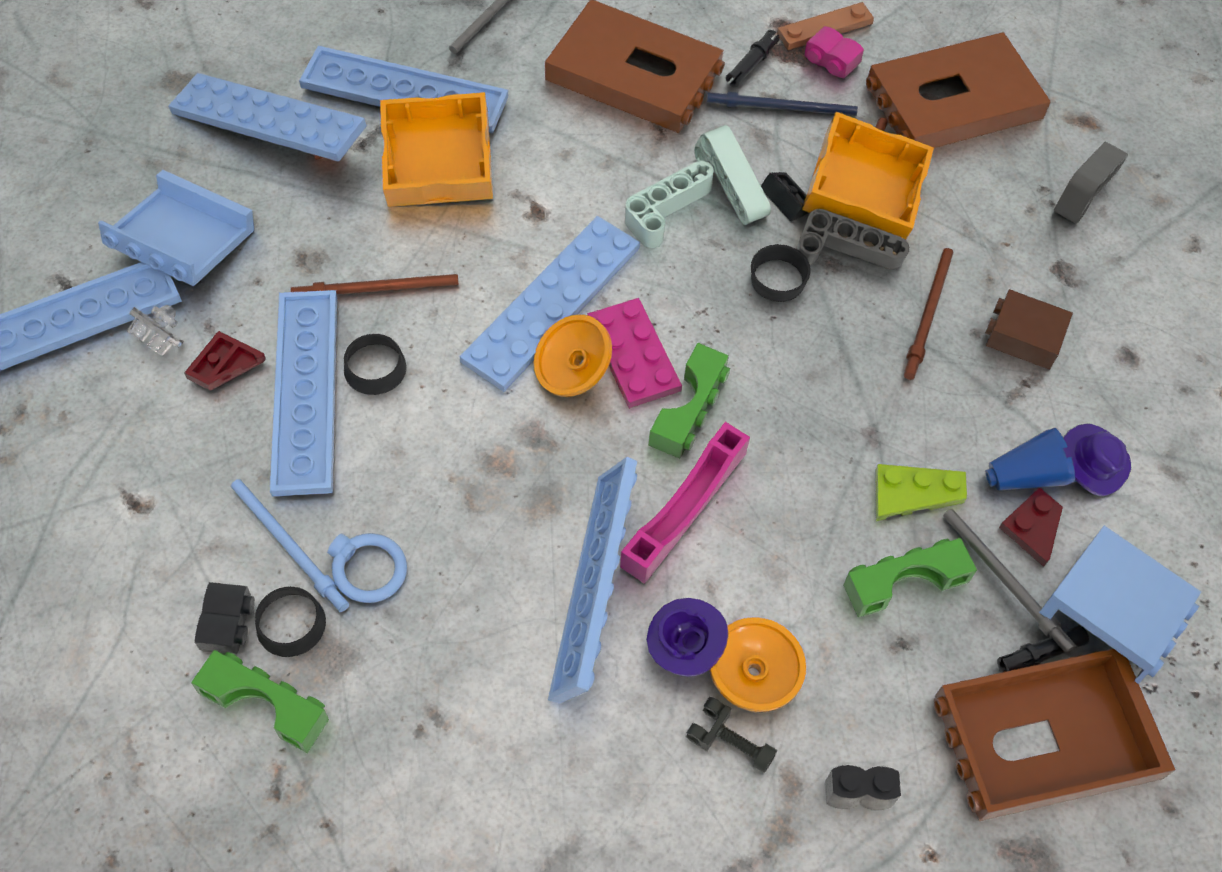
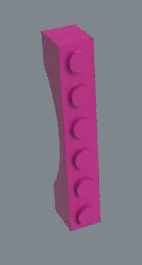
(661, 534)

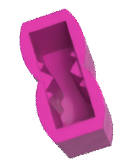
(834, 52)

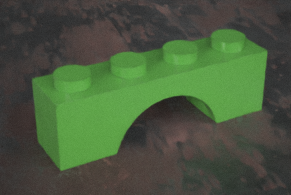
(675, 426)
(943, 564)
(227, 681)

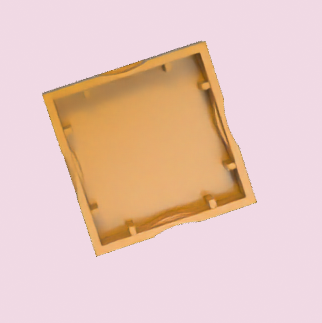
(436, 150)
(869, 175)

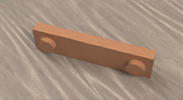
(841, 20)

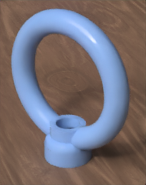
(344, 548)

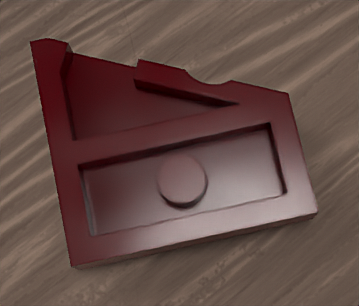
(222, 361)
(1035, 525)

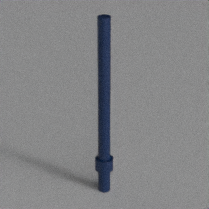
(732, 99)

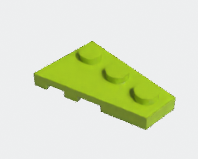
(915, 488)

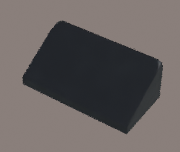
(785, 194)

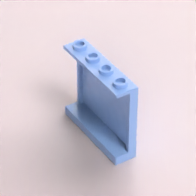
(180, 229)
(1126, 600)

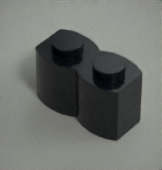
(224, 617)
(853, 786)

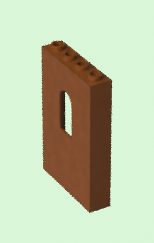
(594, 64)
(998, 98)
(1094, 714)

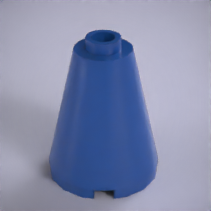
(1033, 464)

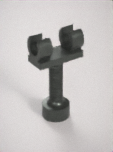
(717, 710)

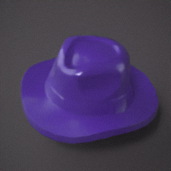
(1097, 458)
(687, 636)

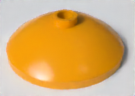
(564, 348)
(770, 650)

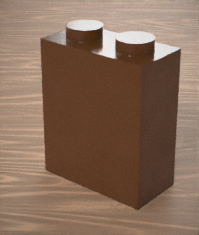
(1028, 329)

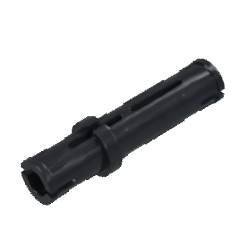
(758, 52)
(1036, 653)

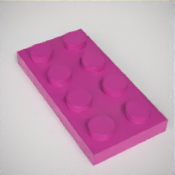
(637, 354)

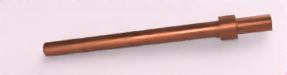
(382, 285)
(916, 351)

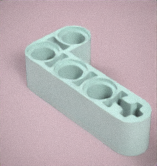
(734, 173)
(649, 207)

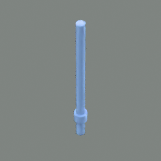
(323, 583)

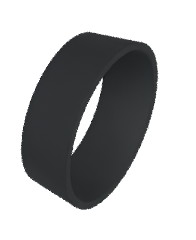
(782, 253)
(380, 385)
(299, 646)

